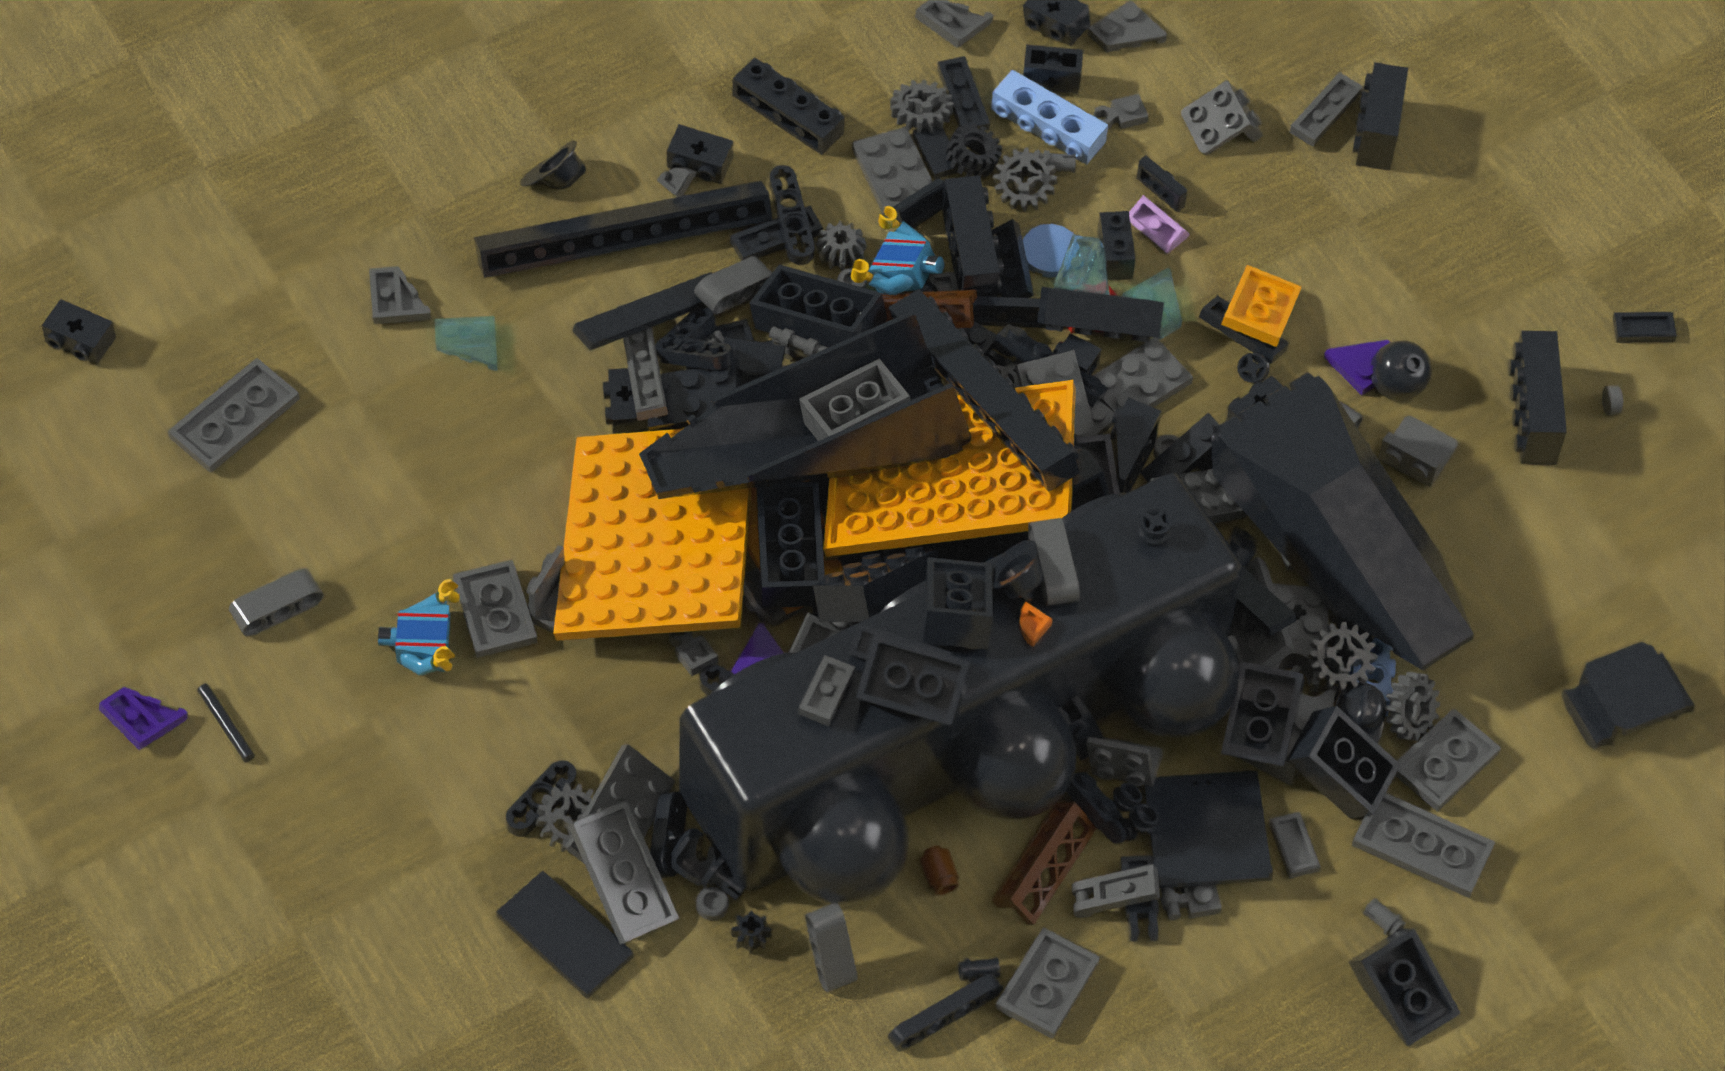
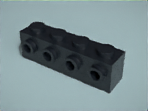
(788, 105)
(1100, 312)

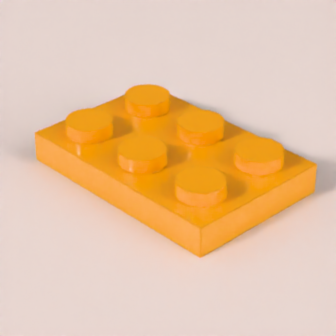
(1261, 305)

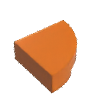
(1033, 623)

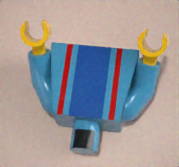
(902, 260)
(423, 633)

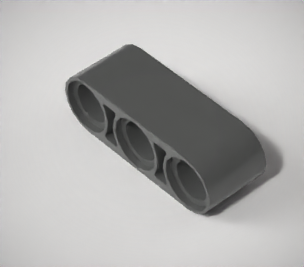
(732, 285)
(1055, 559)
(276, 602)
(831, 947)

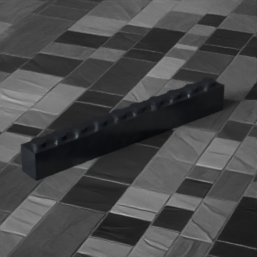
(623, 229)
(991, 395)

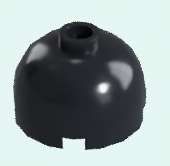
(1401, 370)

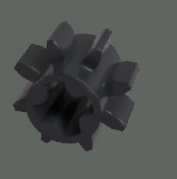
(751, 923)

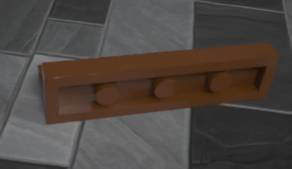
(955, 303)
(1035, 857)

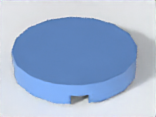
(1046, 248)

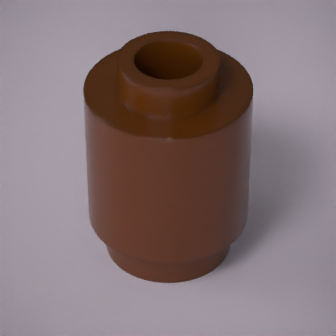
(939, 870)

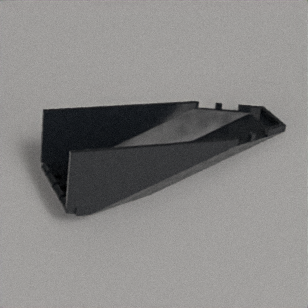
(760, 434)
(1340, 519)

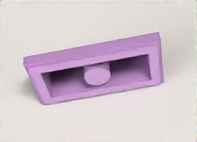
(1157, 225)

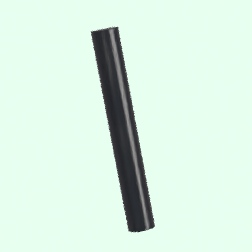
(225, 722)

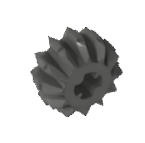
(840, 245)

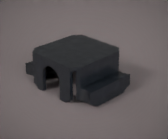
(1625, 693)

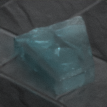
(1083, 266)
(1160, 288)
(468, 339)

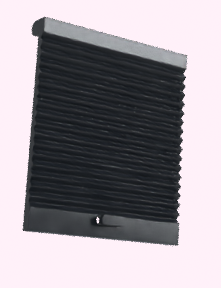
(1209, 830)

